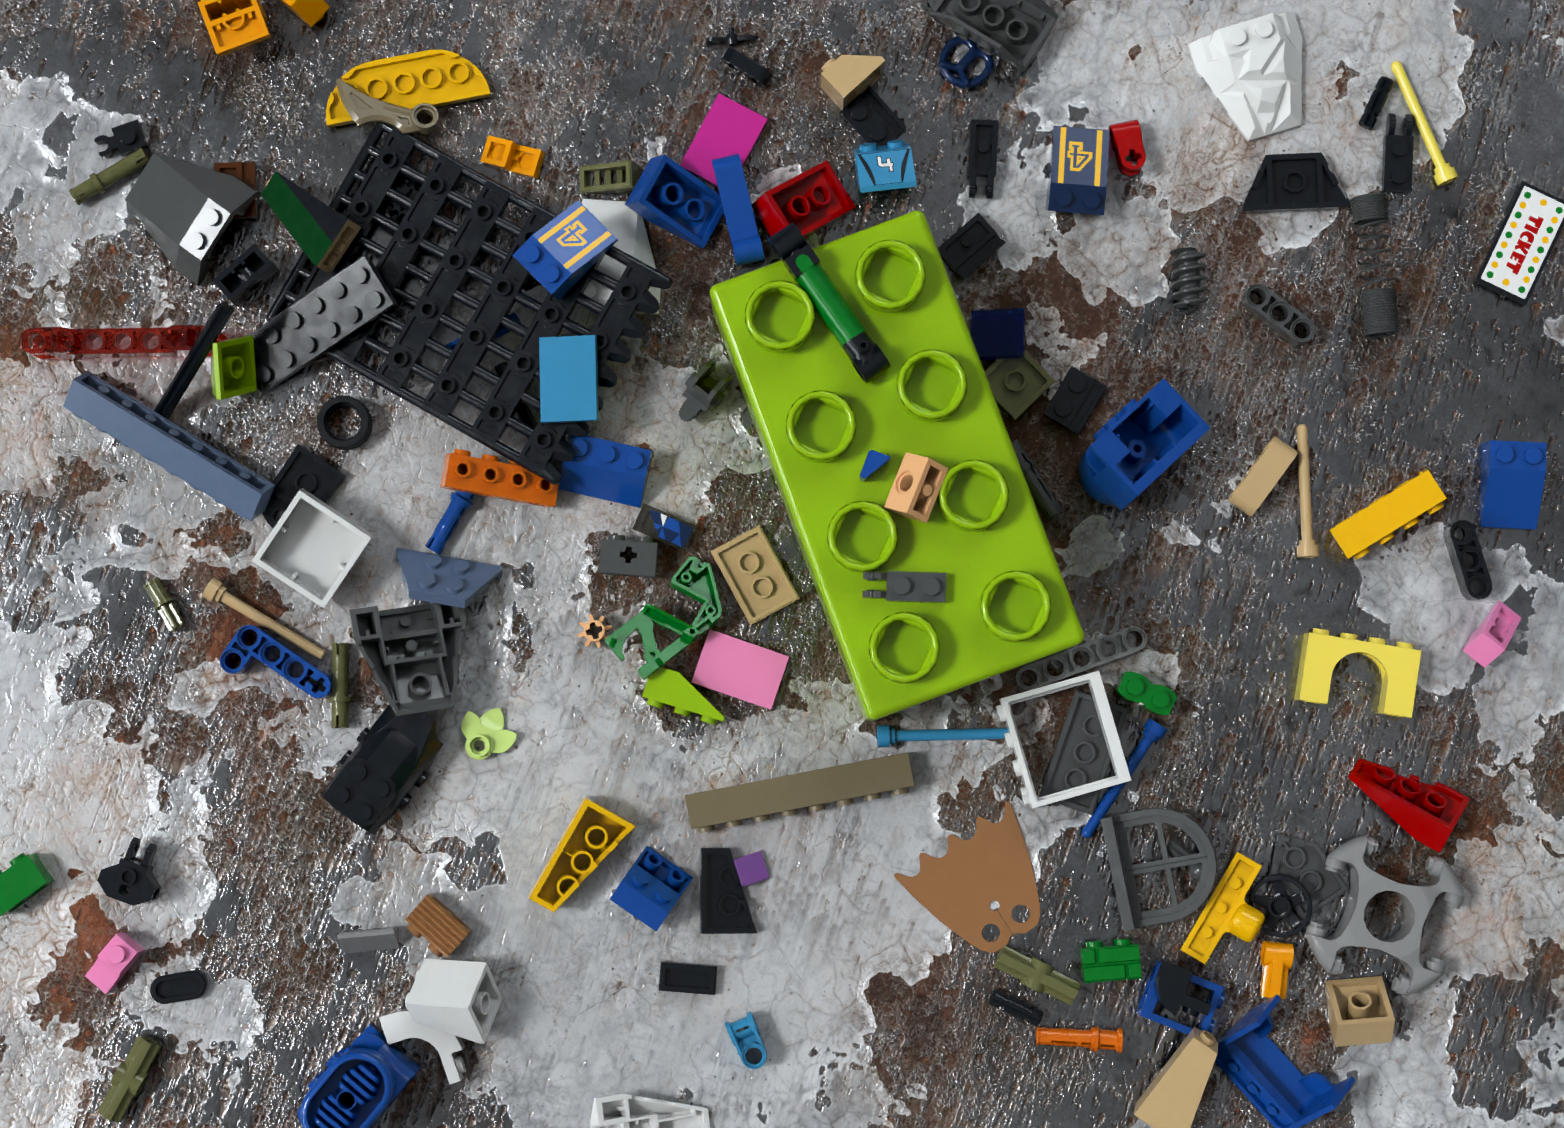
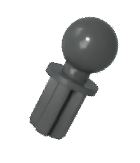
(1177, 849)

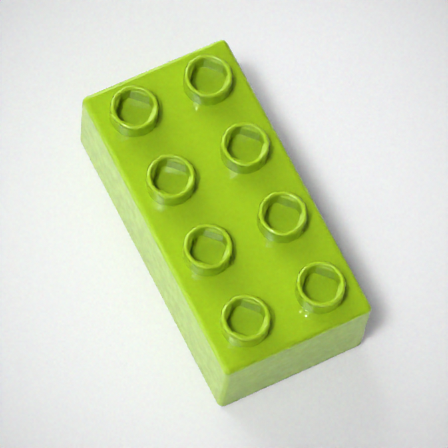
(933, 402)

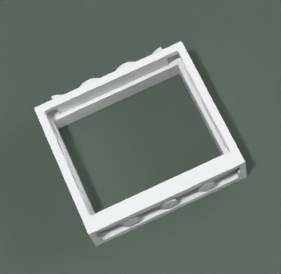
(1108, 728)

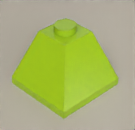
(233, 367)

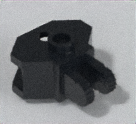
(131, 873)

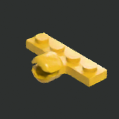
(1226, 911)

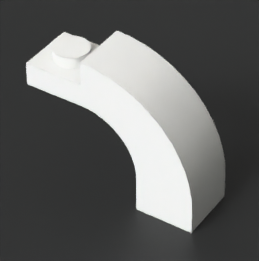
(400, 1026)

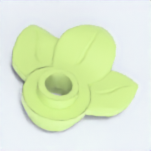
(488, 729)

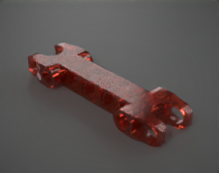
(76, 344)

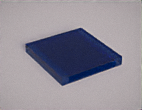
(999, 333)

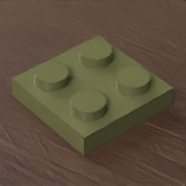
(1017, 383)

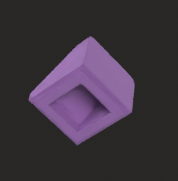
(751, 868)

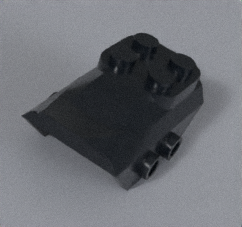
(383, 769)

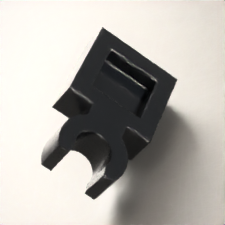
(126, 139)

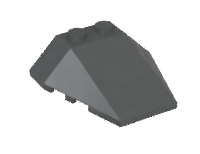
(187, 210)
(412, 653)

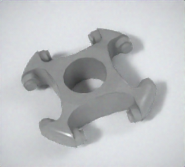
(1416, 901)

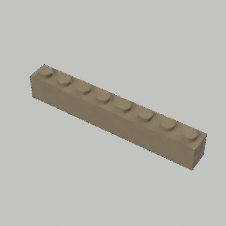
(799, 790)

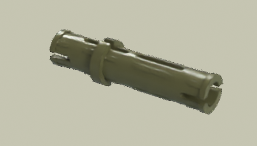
(109, 176)
(340, 679)

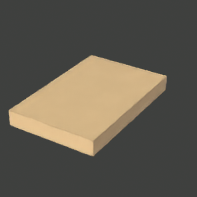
(755, 575)

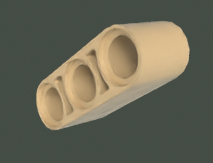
(1262, 476)

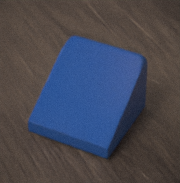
(873, 463)

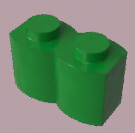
(1151, 697)

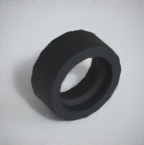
(323, 421)

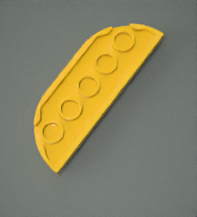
(411, 79)

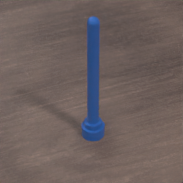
(1152, 733)

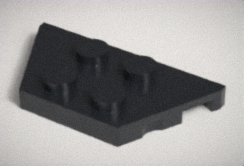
(1294, 184)

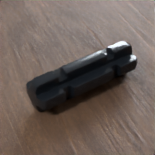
(1376, 102)
(1015, 1007)

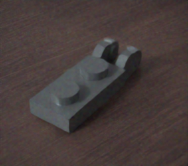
(908, 586)

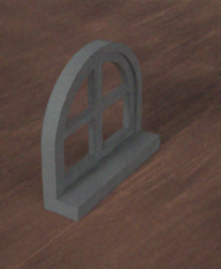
(1124, 872)

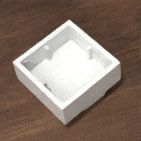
(312, 548)

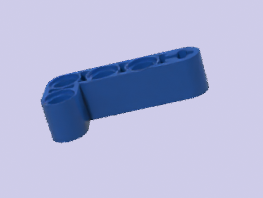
(738, 210)
(282, 666)

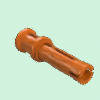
(1093, 1038)

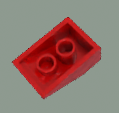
(807, 200)

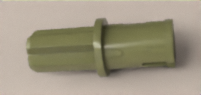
(164, 604)

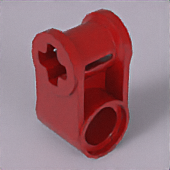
(1127, 142)

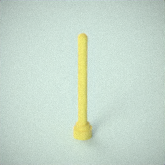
(1443, 172)

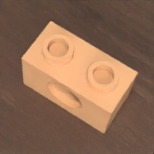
(916, 487)

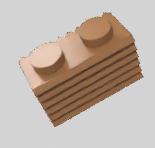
(438, 926)

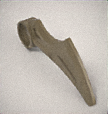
(366, 109)

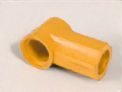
(1276, 961)

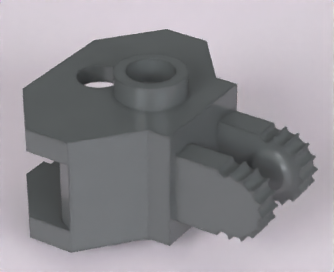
(703, 392)

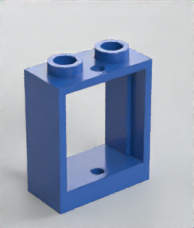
(1149, 1002)

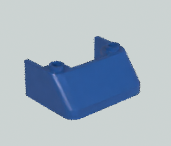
(1269, 1076)

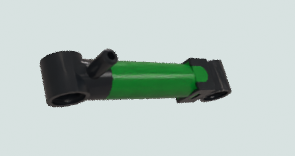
(807, 271)

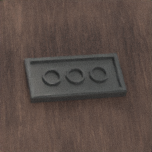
(1081, 752)

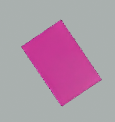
(724, 132)

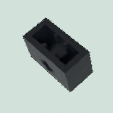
(245, 275)

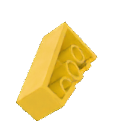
(584, 844)

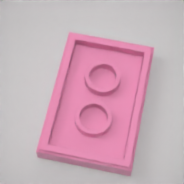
(740, 669)

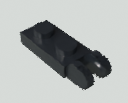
(982, 154)
(1397, 156)

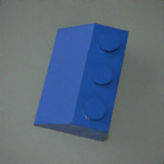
(606, 470)

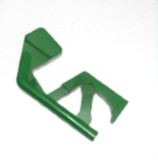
(691, 579)

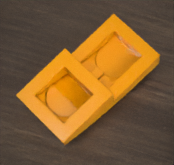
(512, 157)

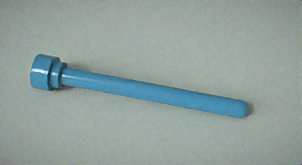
(889, 736)

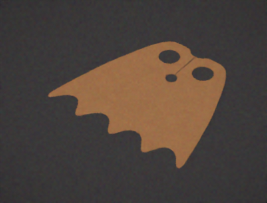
(974, 874)

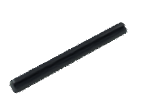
(194, 359)

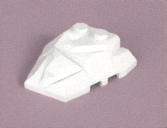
(1255, 73)

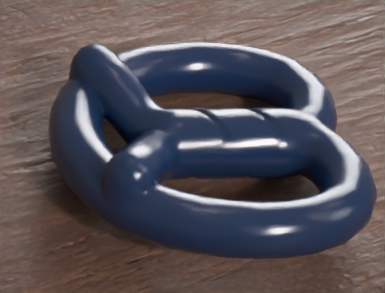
(963, 64)

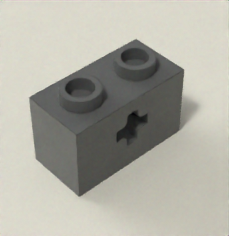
(614, 564)

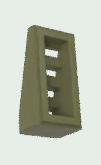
(621, 186)

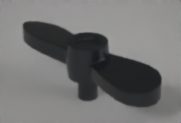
(731, 38)

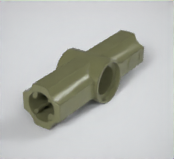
(1037, 975)
(129, 1078)

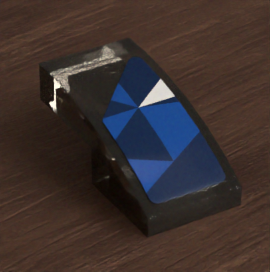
(665, 528)

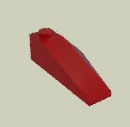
(1418, 807)

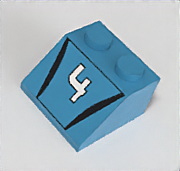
(884, 166)

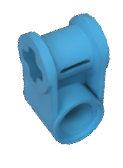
(747, 1039)

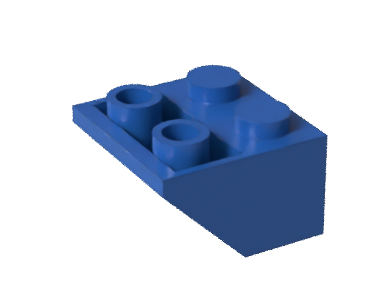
(651, 888)

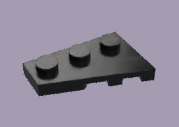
(721, 895)

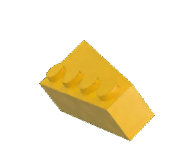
(1388, 514)

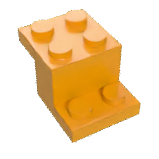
(234, 23)

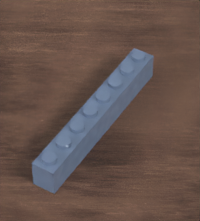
(168, 445)

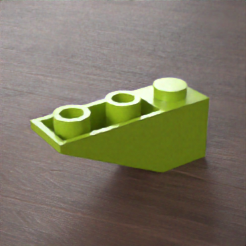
(675, 690)

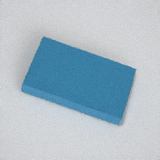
(568, 379)

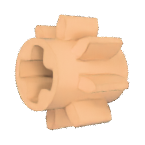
(587, 627)

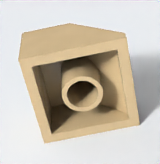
(850, 76)
(1359, 1011)

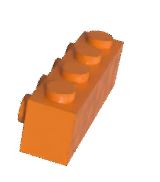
(496, 479)

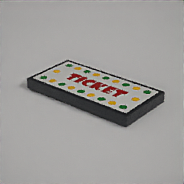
(1522, 244)

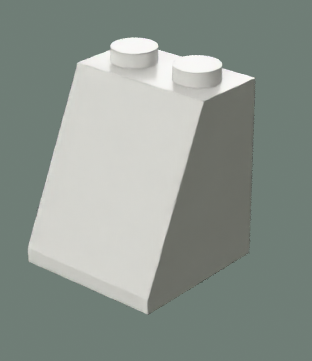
(455, 998)

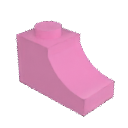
(1492, 634)
(114, 961)

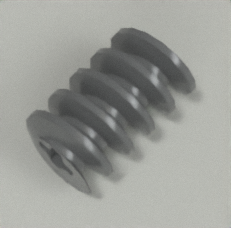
(1188, 277)

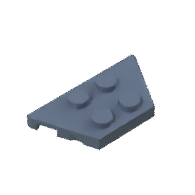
(444, 578)

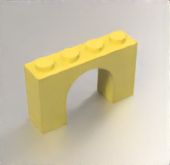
(1396, 664)

